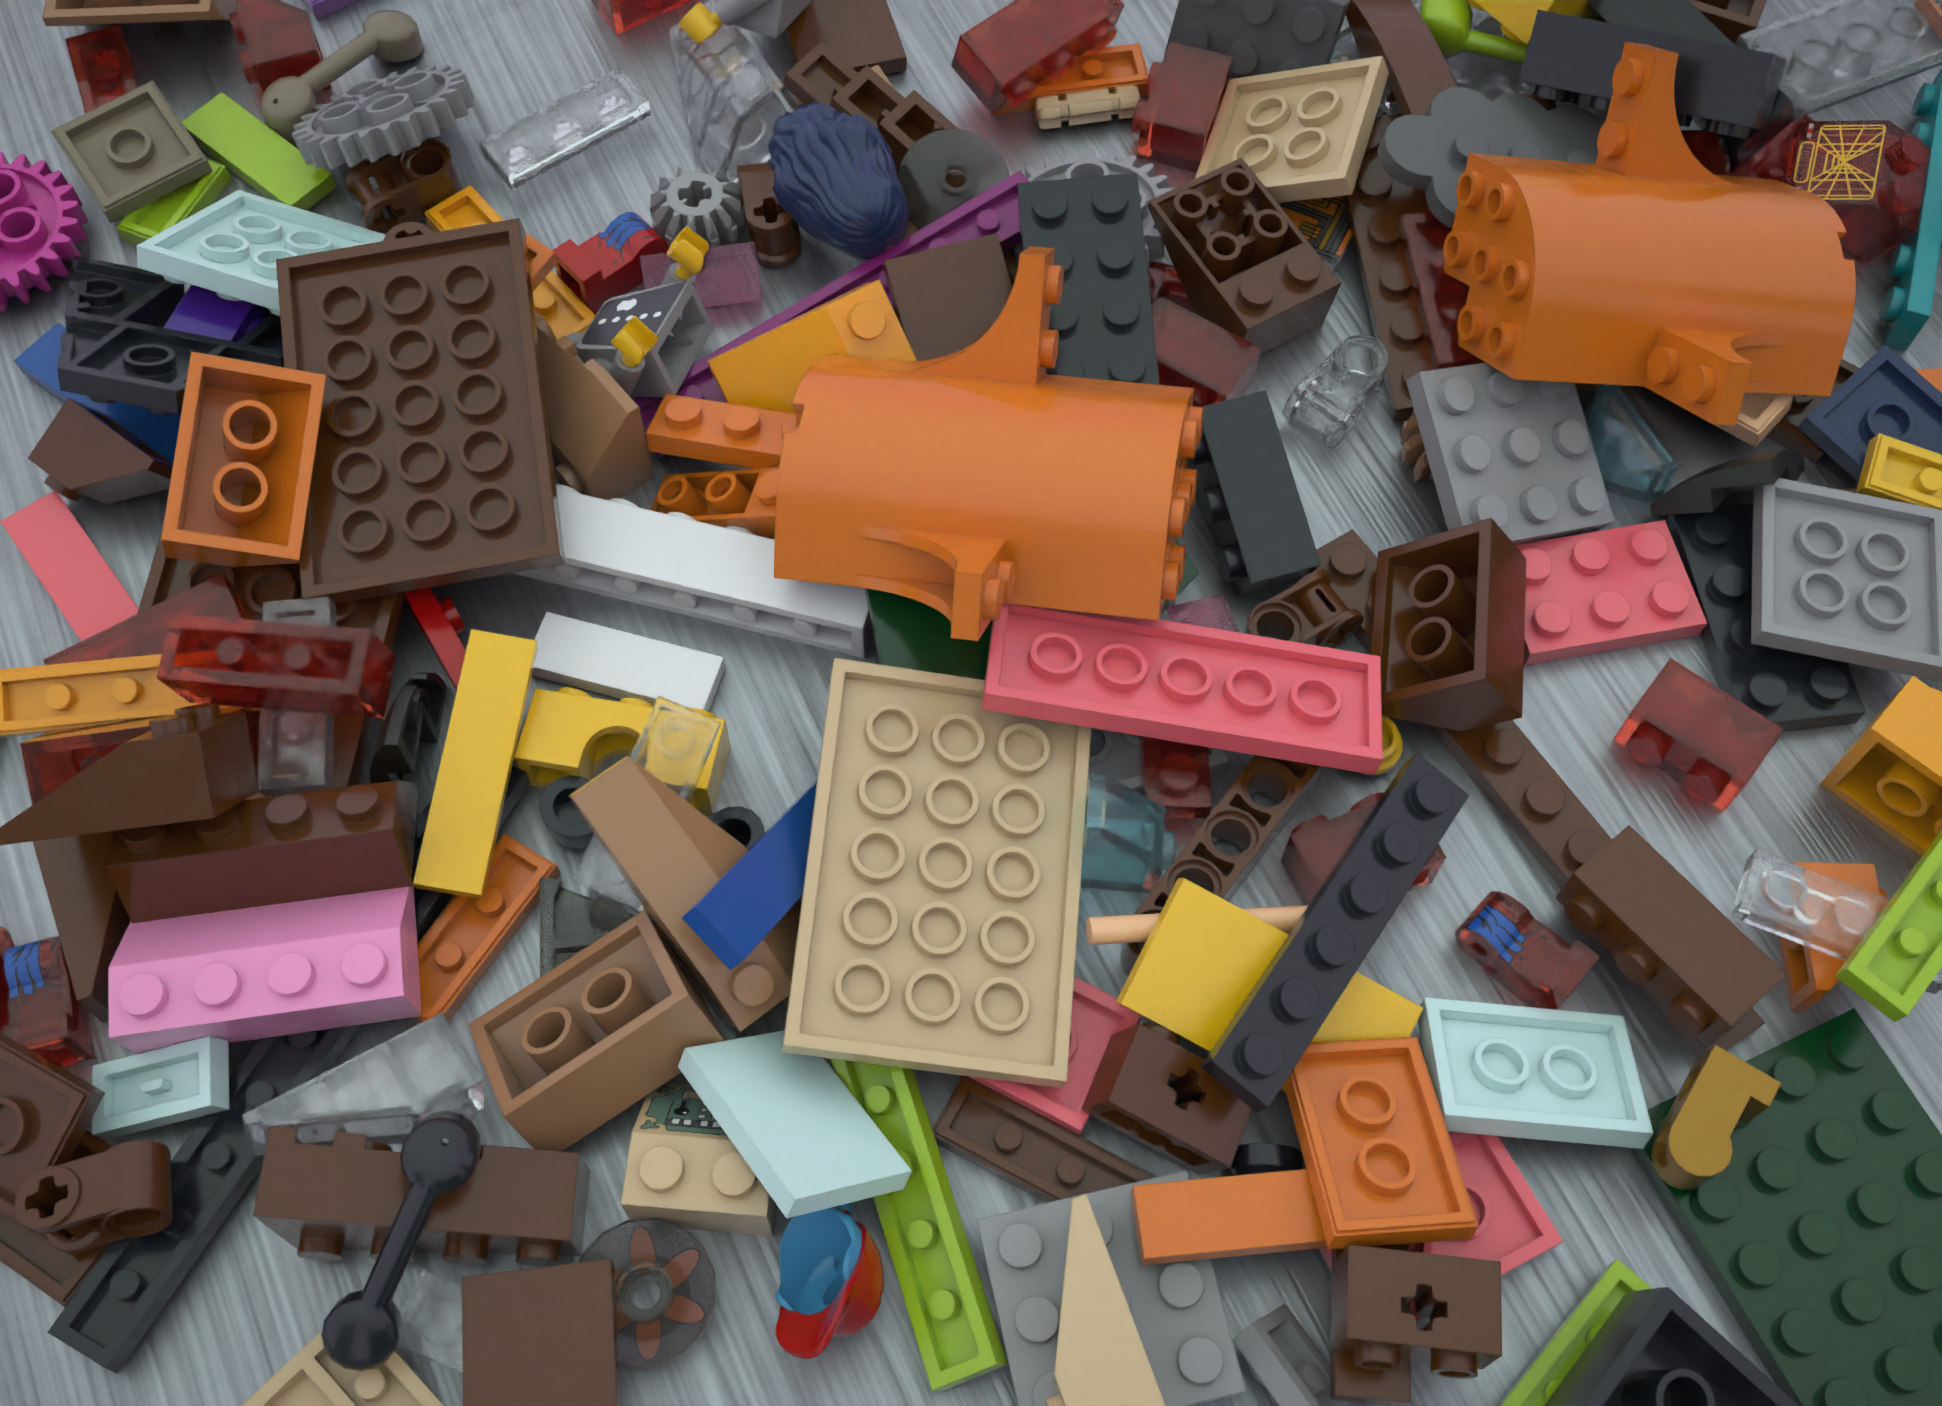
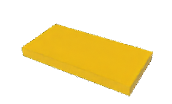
(1210, 957)

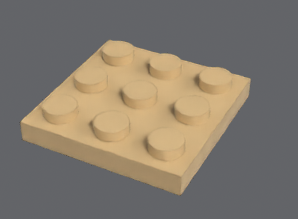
(1299, 127)

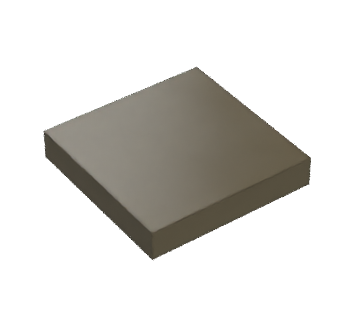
(131, 151)

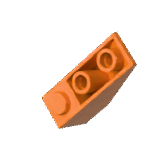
(723, 498)

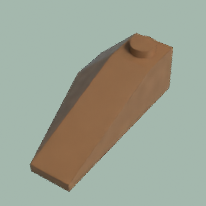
(590, 422)
(670, 862)

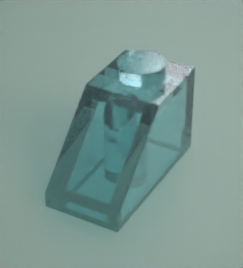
(1123, 838)

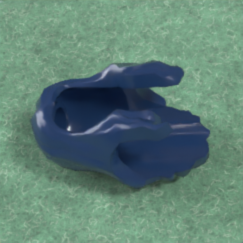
(838, 180)

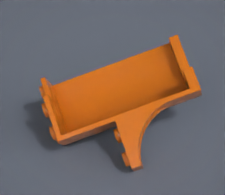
(1650, 264)
(989, 476)

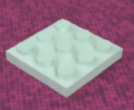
(237, 243)

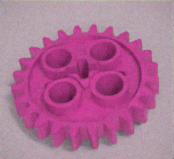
(37, 226)

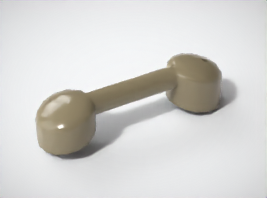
(386, 35)

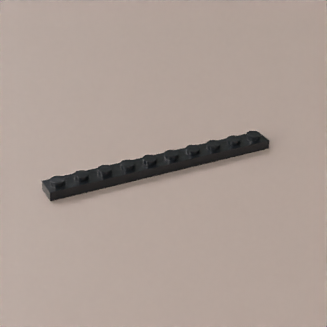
(212, 1174)

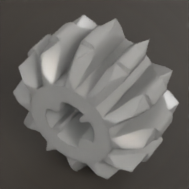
(702, 203)

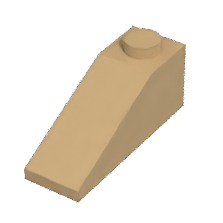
(1098, 1342)

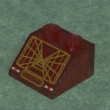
(1867, 175)

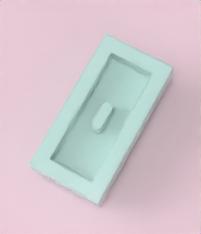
(162, 1087)

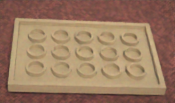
(939, 882)

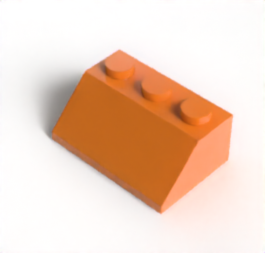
(242, 463)

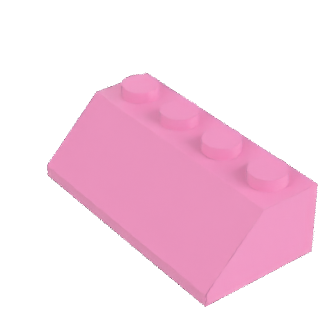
(266, 970)

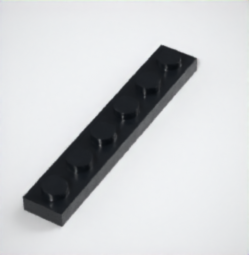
(1334, 934)

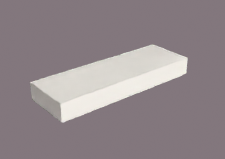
(624, 663)

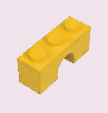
(576, 733)

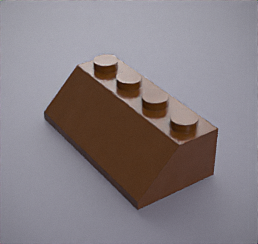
(269, 852)

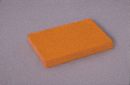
(1377, 1145)

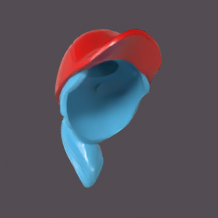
(827, 1280)

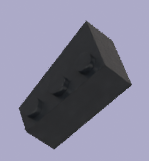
(1251, 497)

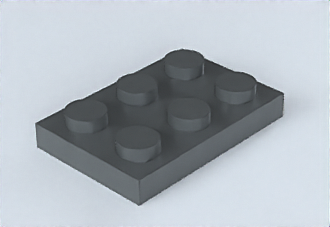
(1261, 33)

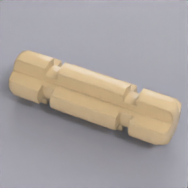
(1086, 107)

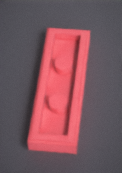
(69, 566)

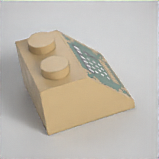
(690, 1170)

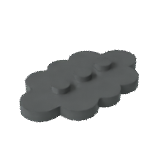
(1434, 147)

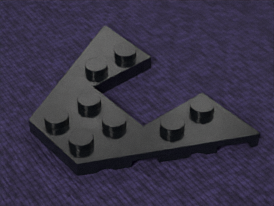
(121, 358)

